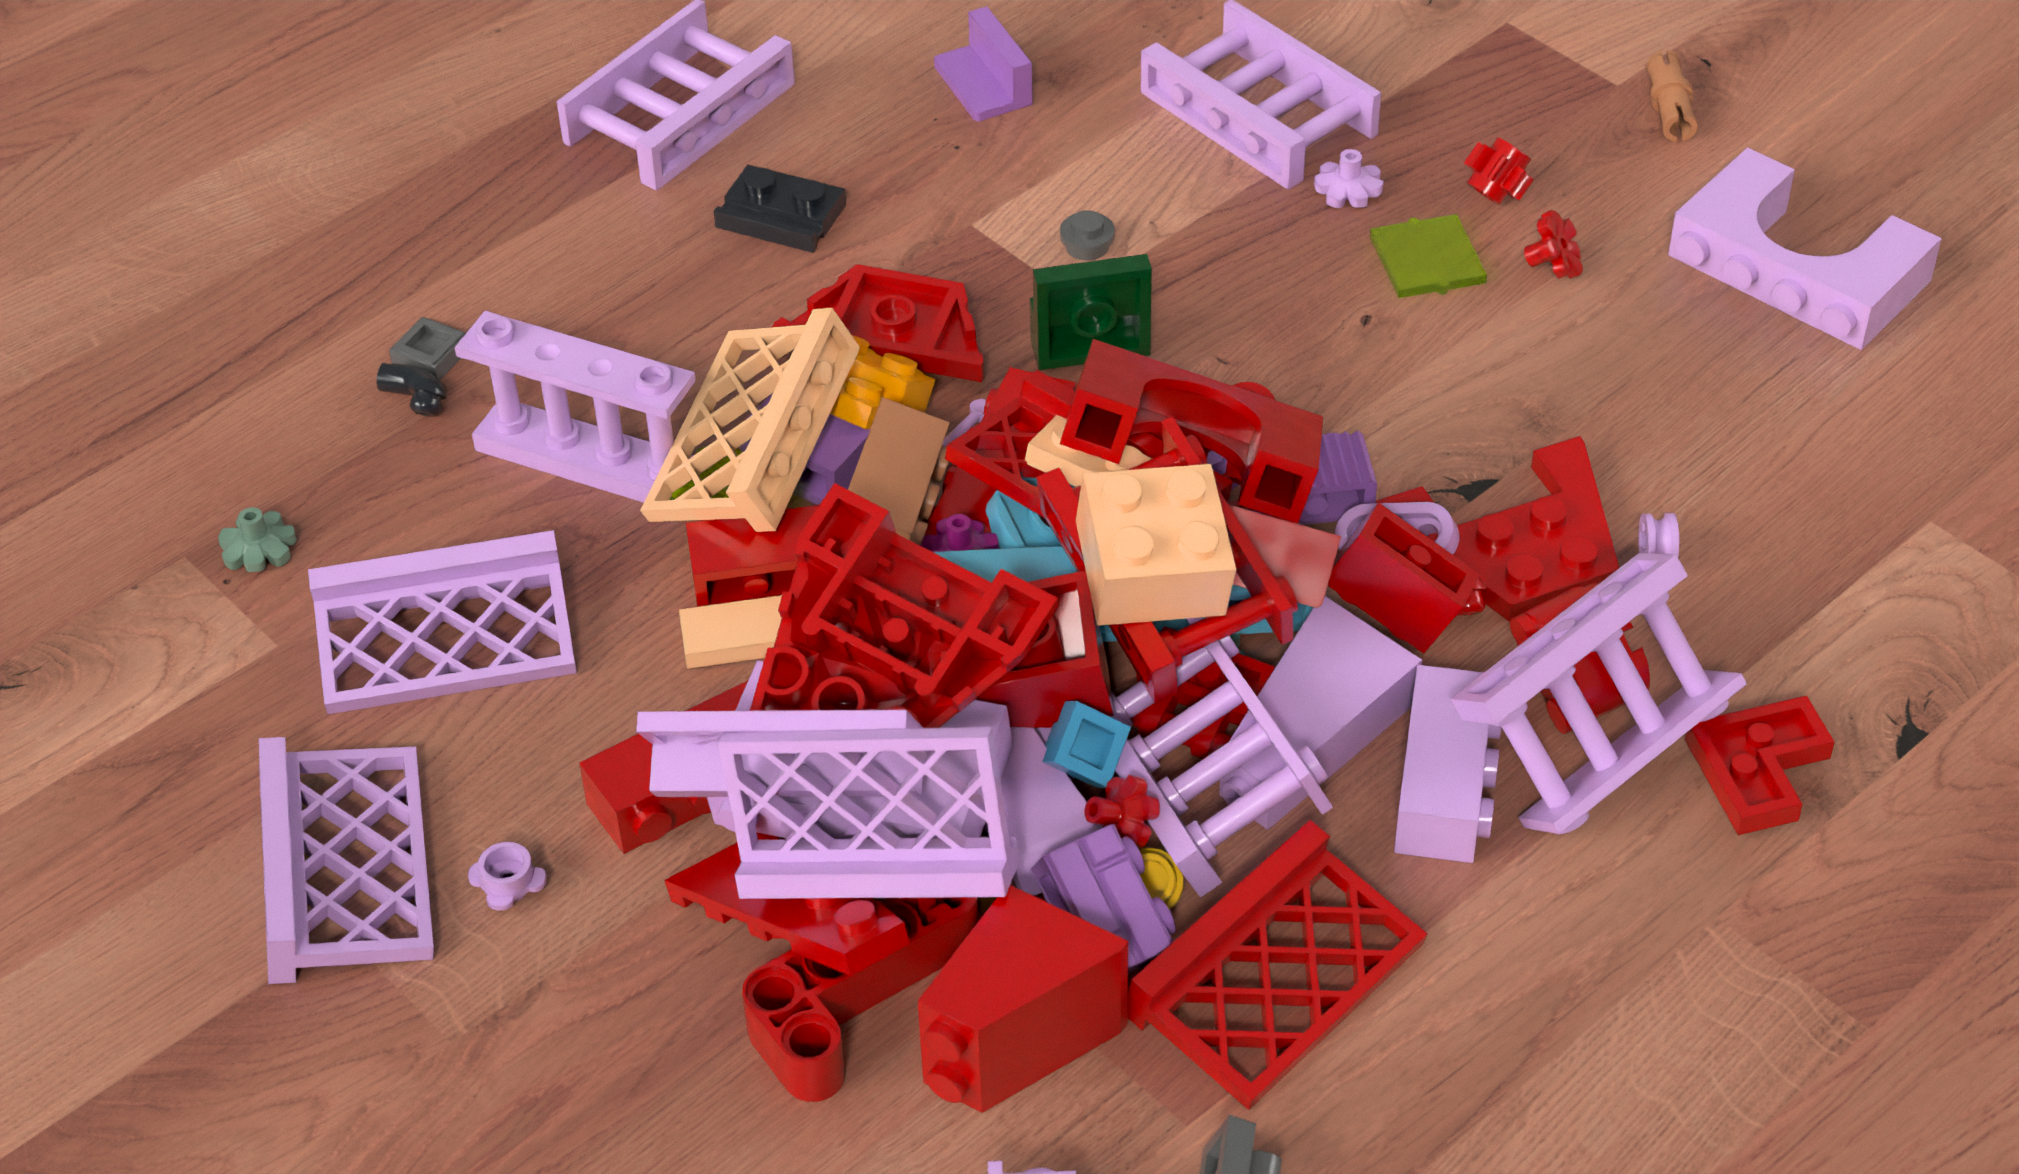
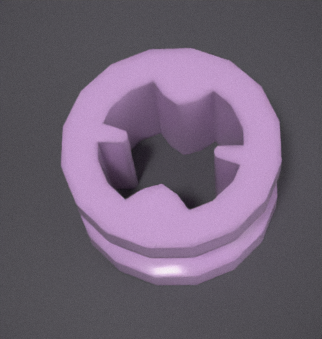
(1658, 535)

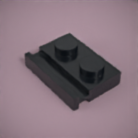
(780, 208)

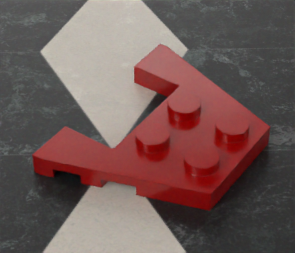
(1542, 544)

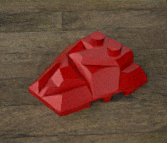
(891, 622)

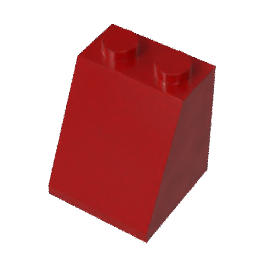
(1020, 1001)

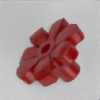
(1556, 246)
(1126, 808)

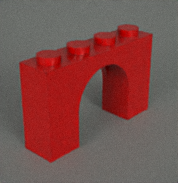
(1263, 438)

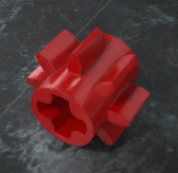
(1498, 171)

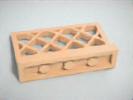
(780, 432)

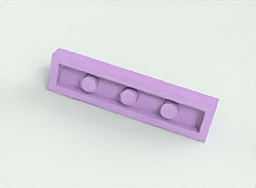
(690, 764)

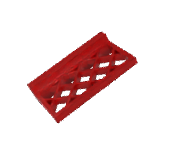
(1030, 412)
(1224, 936)

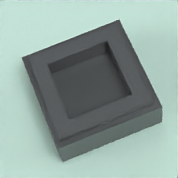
(428, 347)

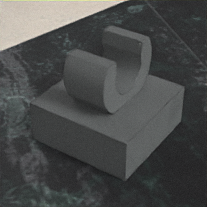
(1233, 1153)

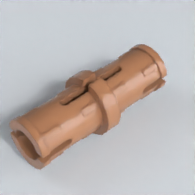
(1671, 96)

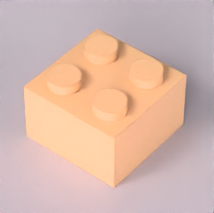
(1154, 544)

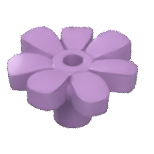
(1348, 181)

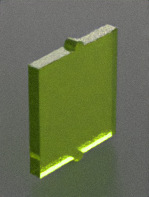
(1428, 256)

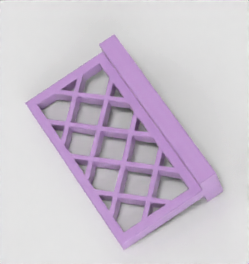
(438, 583)
(885, 863)
(287, 872)

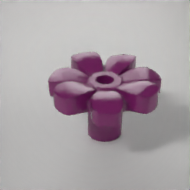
(959, 534)

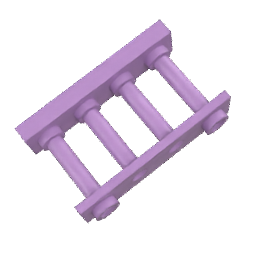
(687, 128)
(1252, 129)
(550, 437)
(1549, 662)
(1195, 844)

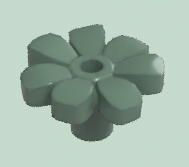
(255, 540)

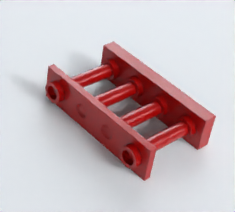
(1155, 653)

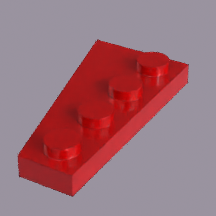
(830, 931)

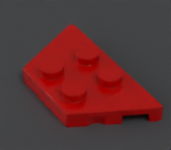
(905, 317)

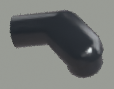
(413, 381)

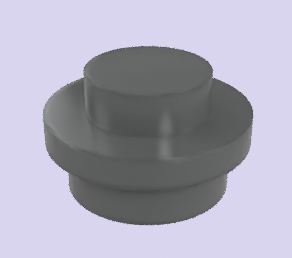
(1087, 235)

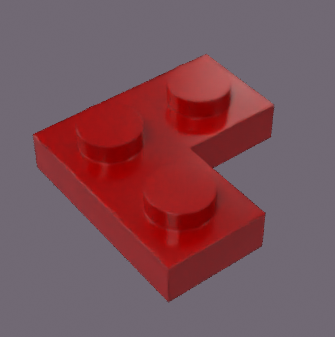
(1747, 755)

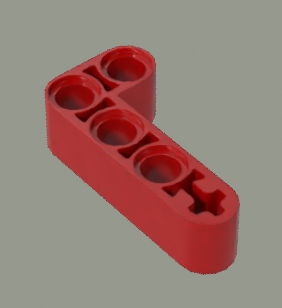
(818, 999)

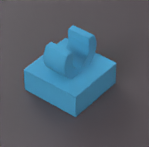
(1086, 744)

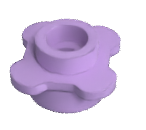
(505, 861)

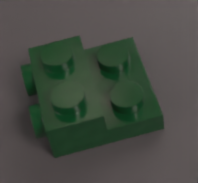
(1089, 302)

